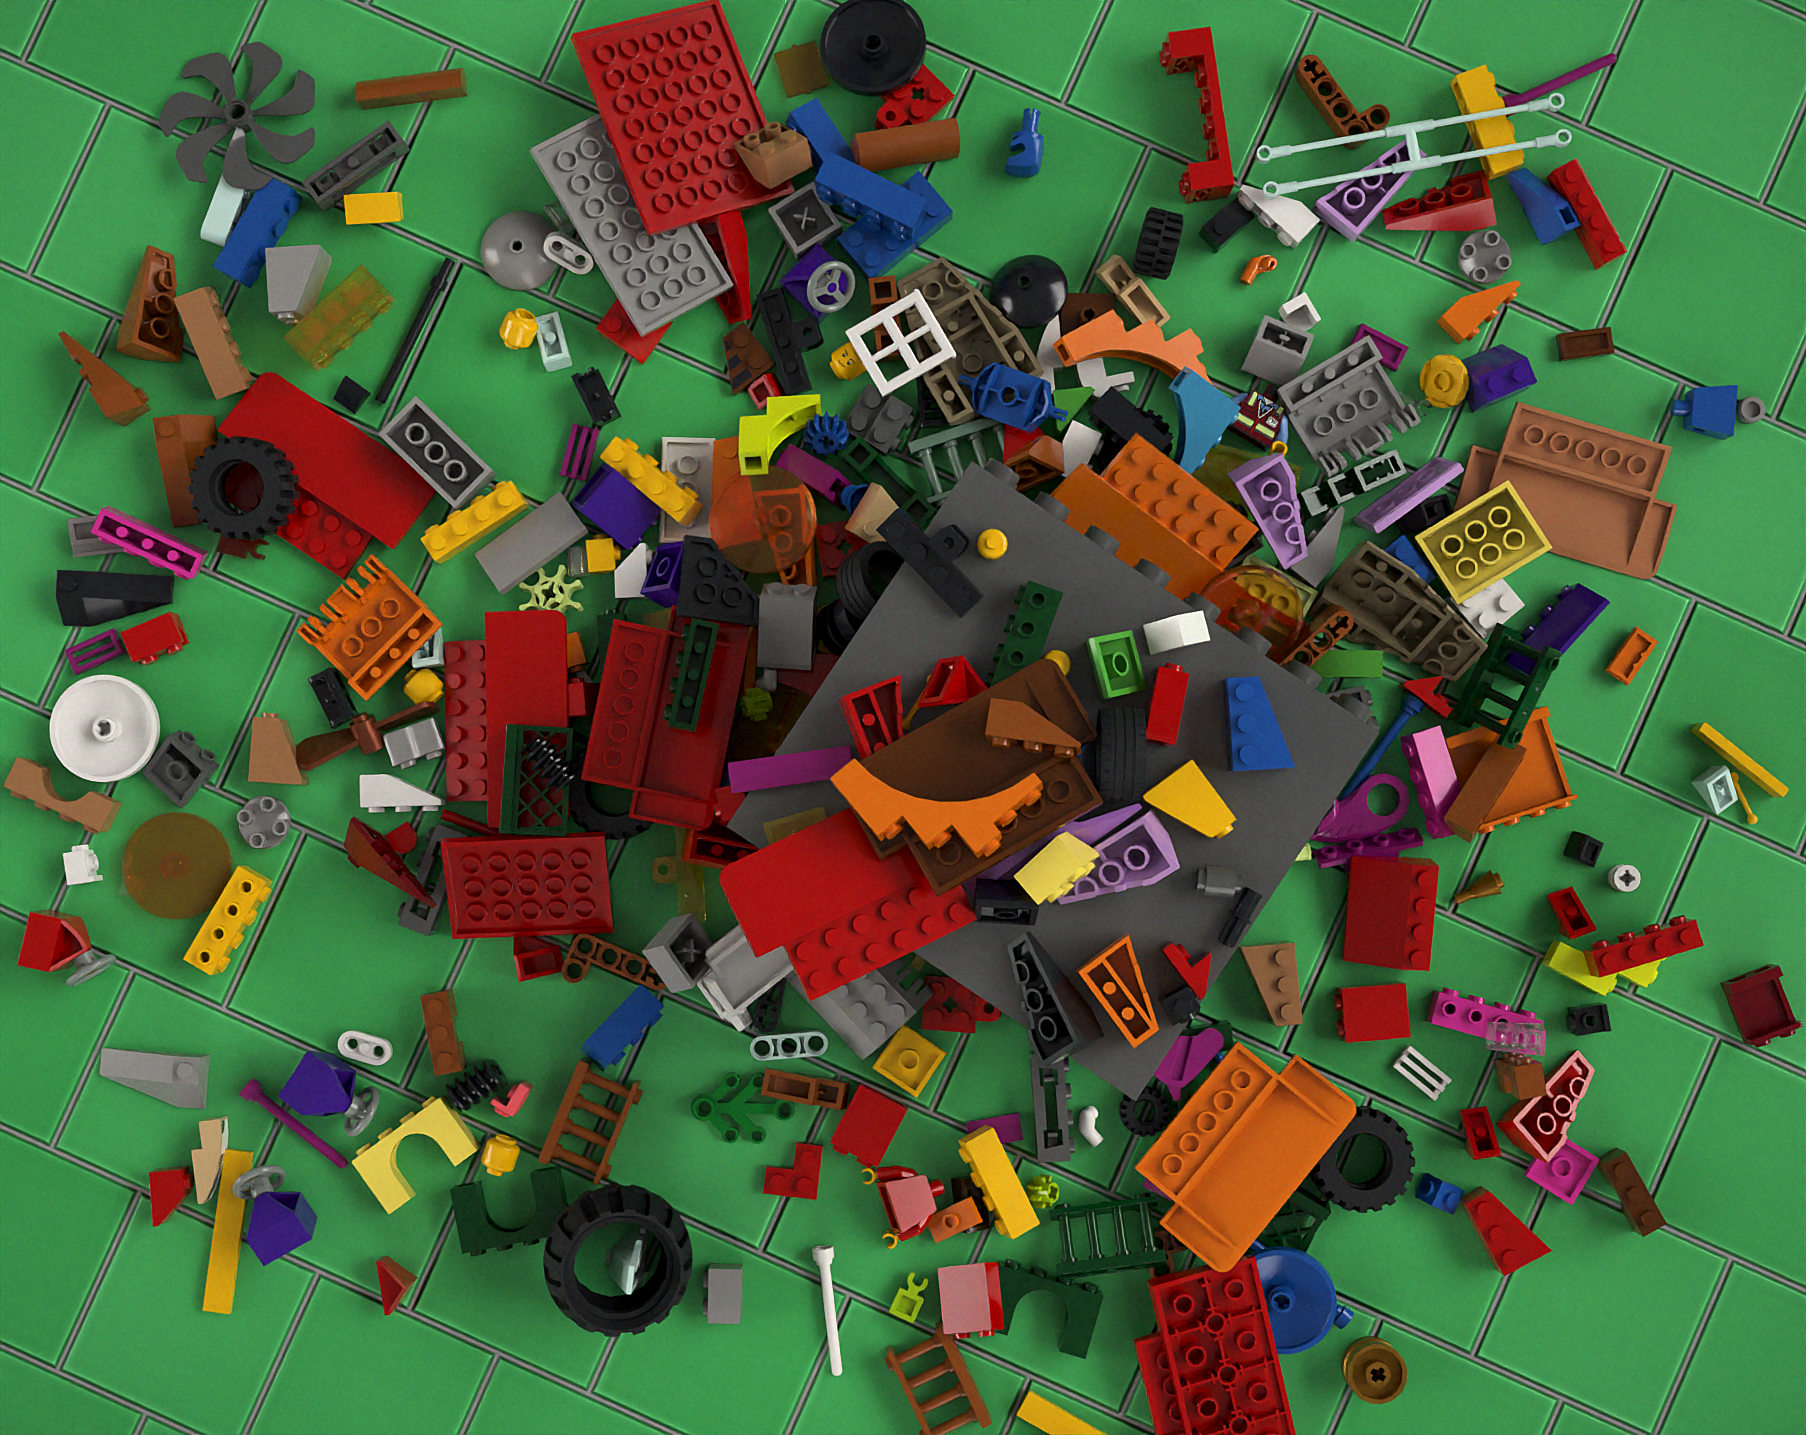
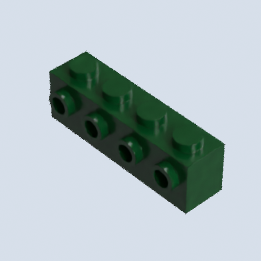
(1026, 630)
(692, 675)

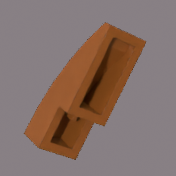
(806, 1088)

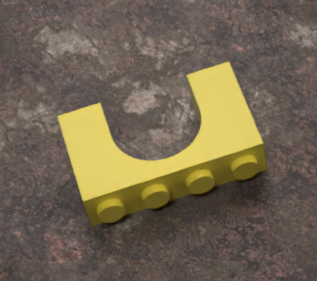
(378, 1162)

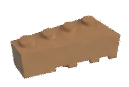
(213, 341)

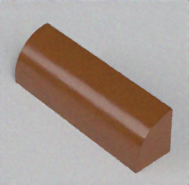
(411, 89)
(907, 145)
(1483, 789)

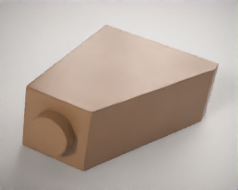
(274, 752)

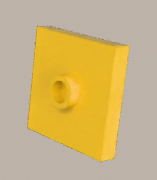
(909, 1060)

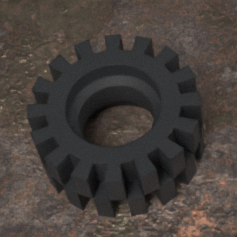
(1155, 1123)

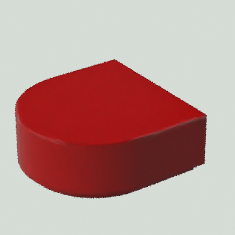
(403, 838)

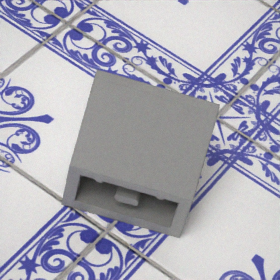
(1277, 351)

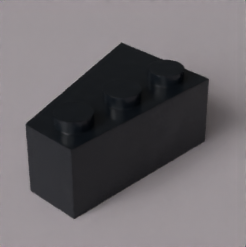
(1122, 421)

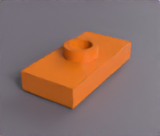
(1631, 656)
(954, 1219)

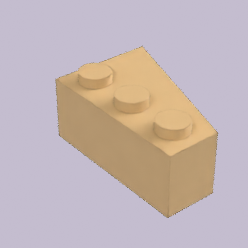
(871, 513)

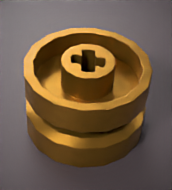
(1387, 1379)

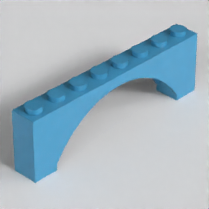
(1202, 418)

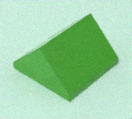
(1071, 400)
(1116, 665)

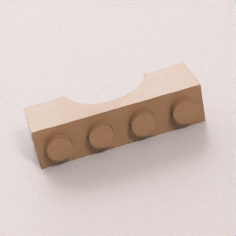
(34, 782)

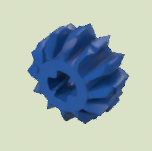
(826, 434)

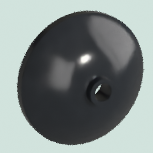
(1038, 300)

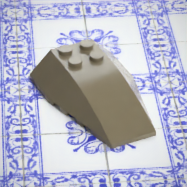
(973, 329)
(1399, 613)

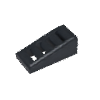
(928, 423)

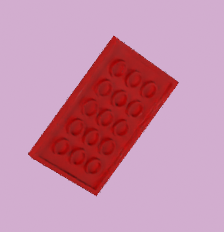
(527, 885)

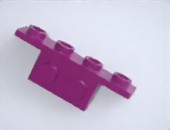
(1379, 845)

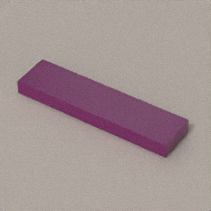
(787, 769)

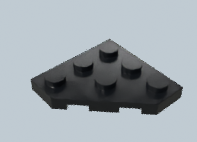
(713, 587)

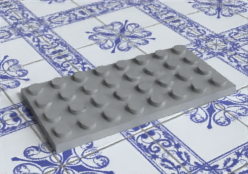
(650, 275)

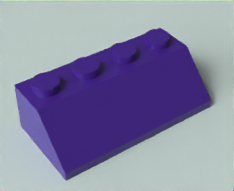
(1559, 624)

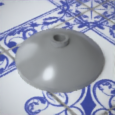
(522, 268)

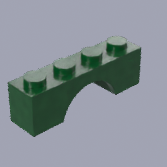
(872, 468)

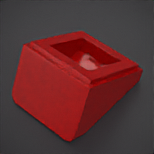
(765, 387)

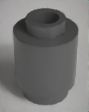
(1218, 881)

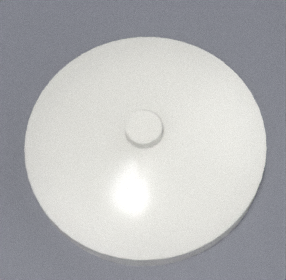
(104, 728)

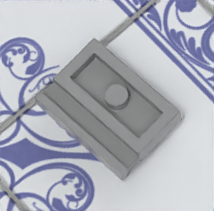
(84, 541)

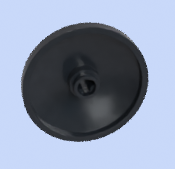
(873, 46)

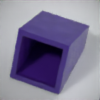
(1496, 376)
(616, 506)

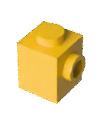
(602, 554)

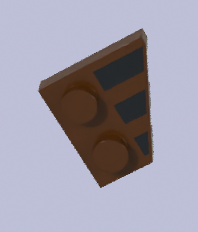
(745, 358)

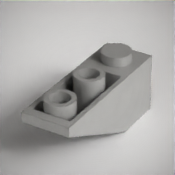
(1320, 549)

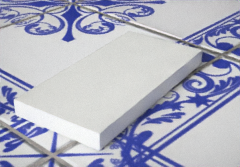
(693, 465)

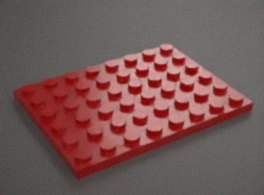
(673, 110)

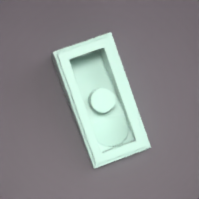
(552, 342)

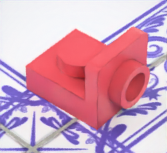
(517, 1097)

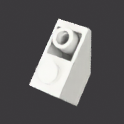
(632, 574)

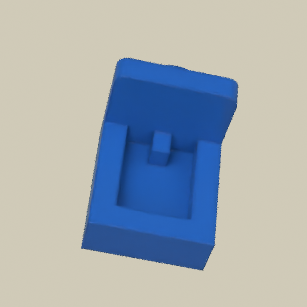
(1439, 1193)

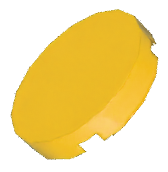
(1444, 381)

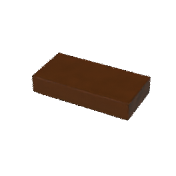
(1585, 344)

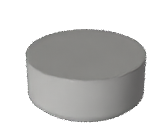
(1750, 410)

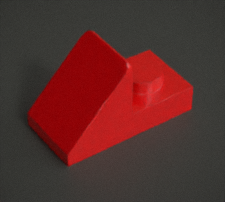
(1423, 689)
(1571, 914)
(1193, 974)
(1479, 1133)

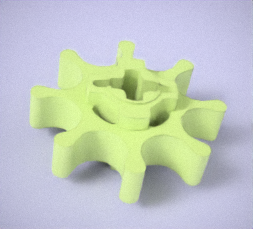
(549, 587)

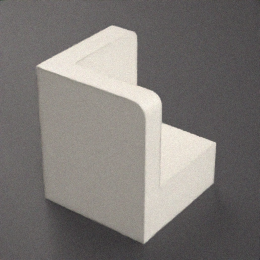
(1300, 313)

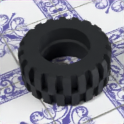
(210, 481)
(593, 818)
(1390, 1178)

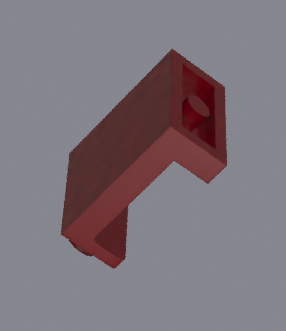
(1760, 1005)

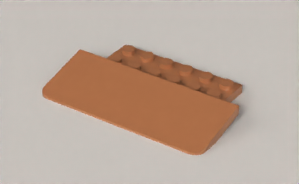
(1582, 486)

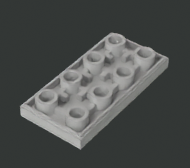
(531, 543)

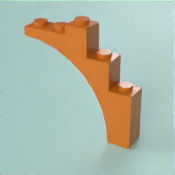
(1144, 344)
(931, 820)

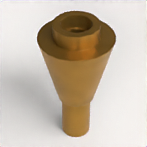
(1485, 886)

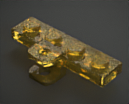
(686, 875)

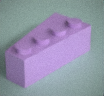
(1360, 200)

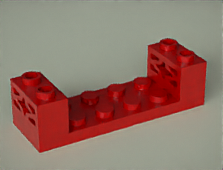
(1191, 52)

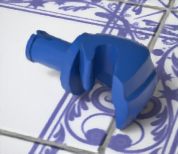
(1029, 161)

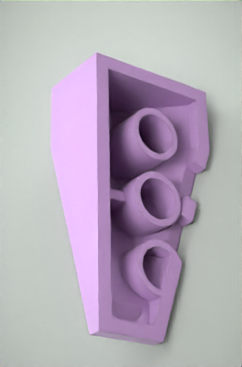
(1271, 498)
(1128, 859)

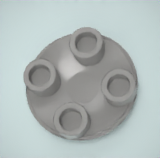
(1484, 257)
(264, 822)

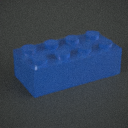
(870, 197)
(876, 250)

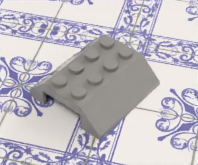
(1345, 407)
(870, 1006)

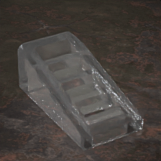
(1527, 1029)

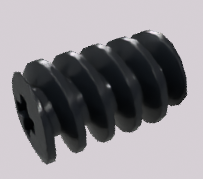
(549, 762)
(476, 1085)

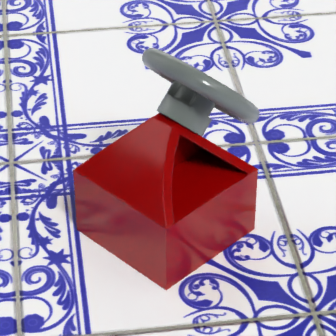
(57, 942)

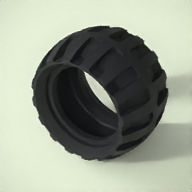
(621, 1312)

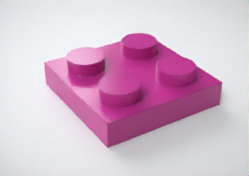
(1565, 1171)

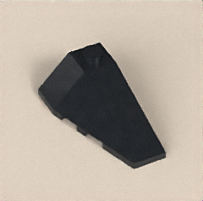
(99, 597)
(1056, 1011)

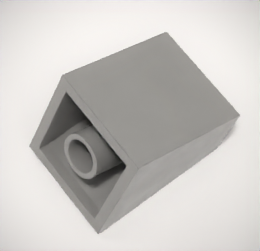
(295, 280)
(787, 626)

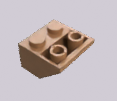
(774, 154)

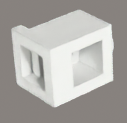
(81, 865)

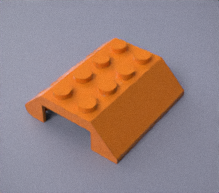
(372, 628)

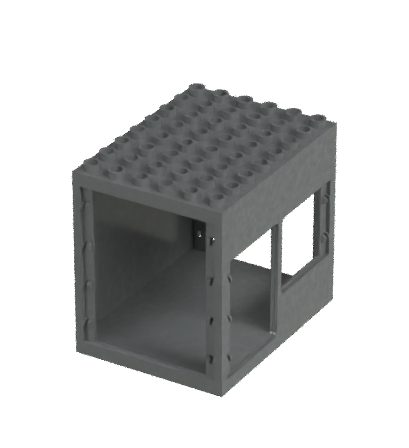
(1100, 598)

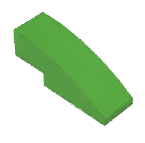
(1348, 664)

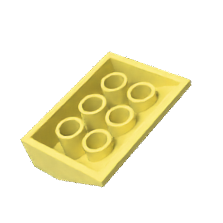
(1482, 543)

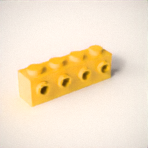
(1475, 94)
(651, 481)
(474, 522)
(228, 920)
(998, 1182)

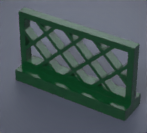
(512, 782)
(1308, 1204)

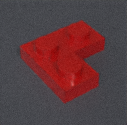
(801, 1179)

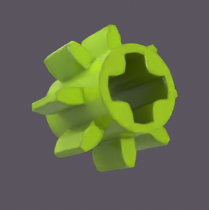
(756, 704)
(1042, 1191)

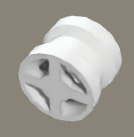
(1617, 878)

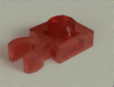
(241, 547)

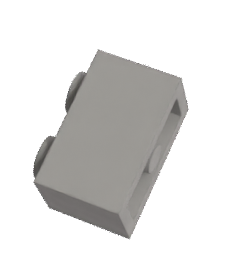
(724, 1293)

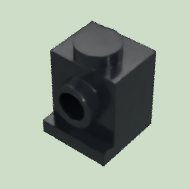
(1180, 1004)
(1599, 1016)

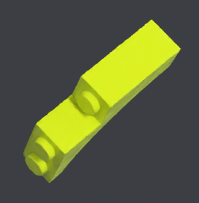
(763, 433)
(1573, 965)

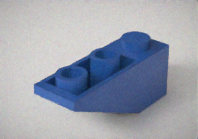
(1545, 208)

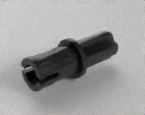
(1239, 917)

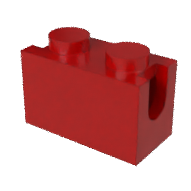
(155, 638)

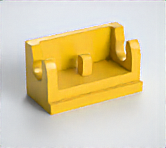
(373, 208)

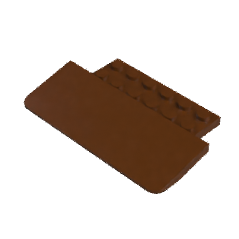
(956, 764)

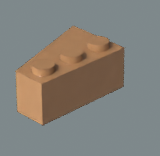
(1276, 980)

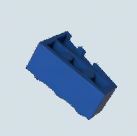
(1251, 728)
(623, 1028)

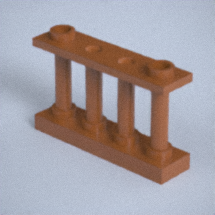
(565, 1125)
(954, 1363)

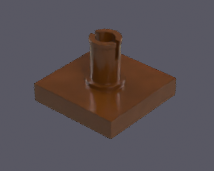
(1083, 308)

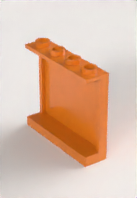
(1536, 783)

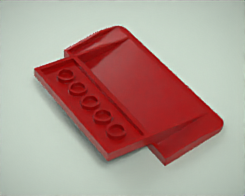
(346, 478)
(500, 681)
(629, 740)
(837, 903)

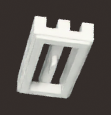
(1439, 1087)

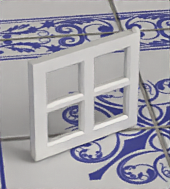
(901, 343)

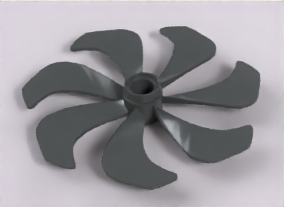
(236, 165)

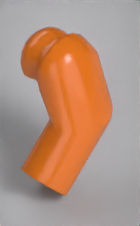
(1256, 266)

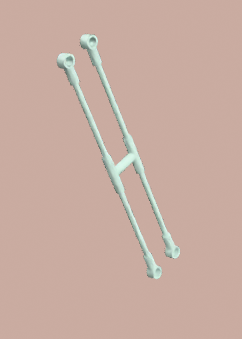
(1410, 131)

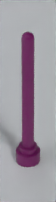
(1515, 100)
(254, 1092)

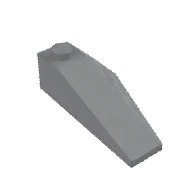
(168, 1076)

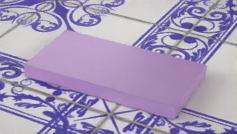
(1408, 494)

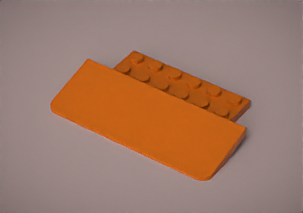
(1157, 515)
(1242, 1151)

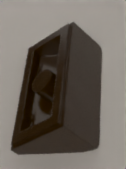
(964, 1188)

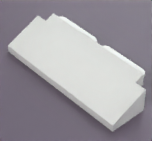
(738, 975)

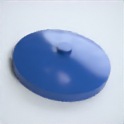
(1297, 1297)

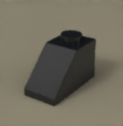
(1225, 225)
(1425, 514)

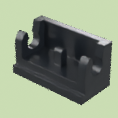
(596, 397)
(333, 697)

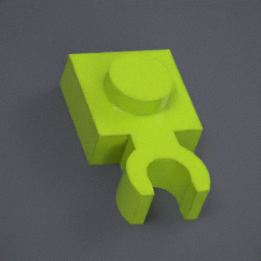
(908, 1301)

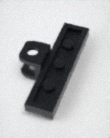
(789, 340)
(933, 559)

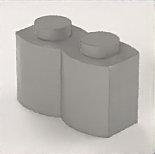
(414, 743)

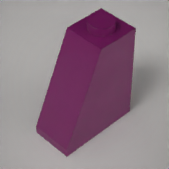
(815, 474)

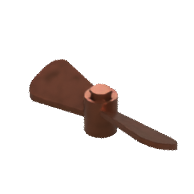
(363, 732)

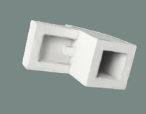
(1093, 374)

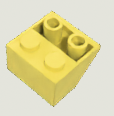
(1055, 867)

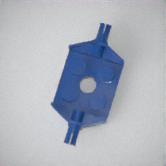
(1026, 411)

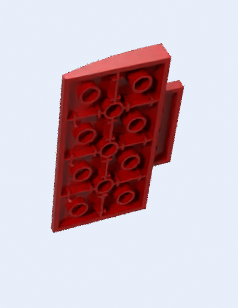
(1213, 1355)

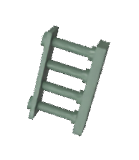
(948, 441)

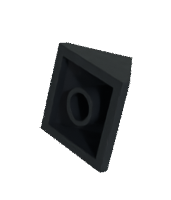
(1003, 903)

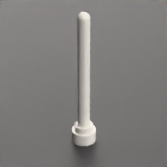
(823, 1256)

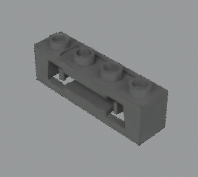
(356, 166)
(427, 862)
(1054, 1150)

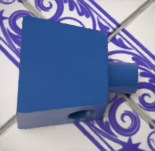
(1708, 410)

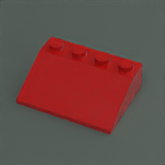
(1390, 912)

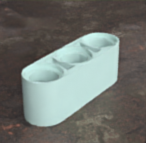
(224, 213)
(777, 1051)

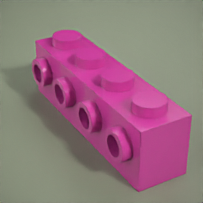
(150, 542)
(1433, 777)
(1472, 1014)

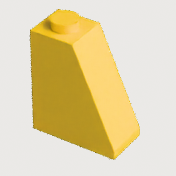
(1192, 801)

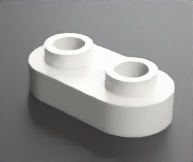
(566, 254)
(366, 1047)

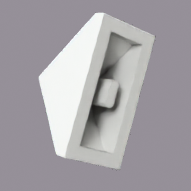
(1176, 632)

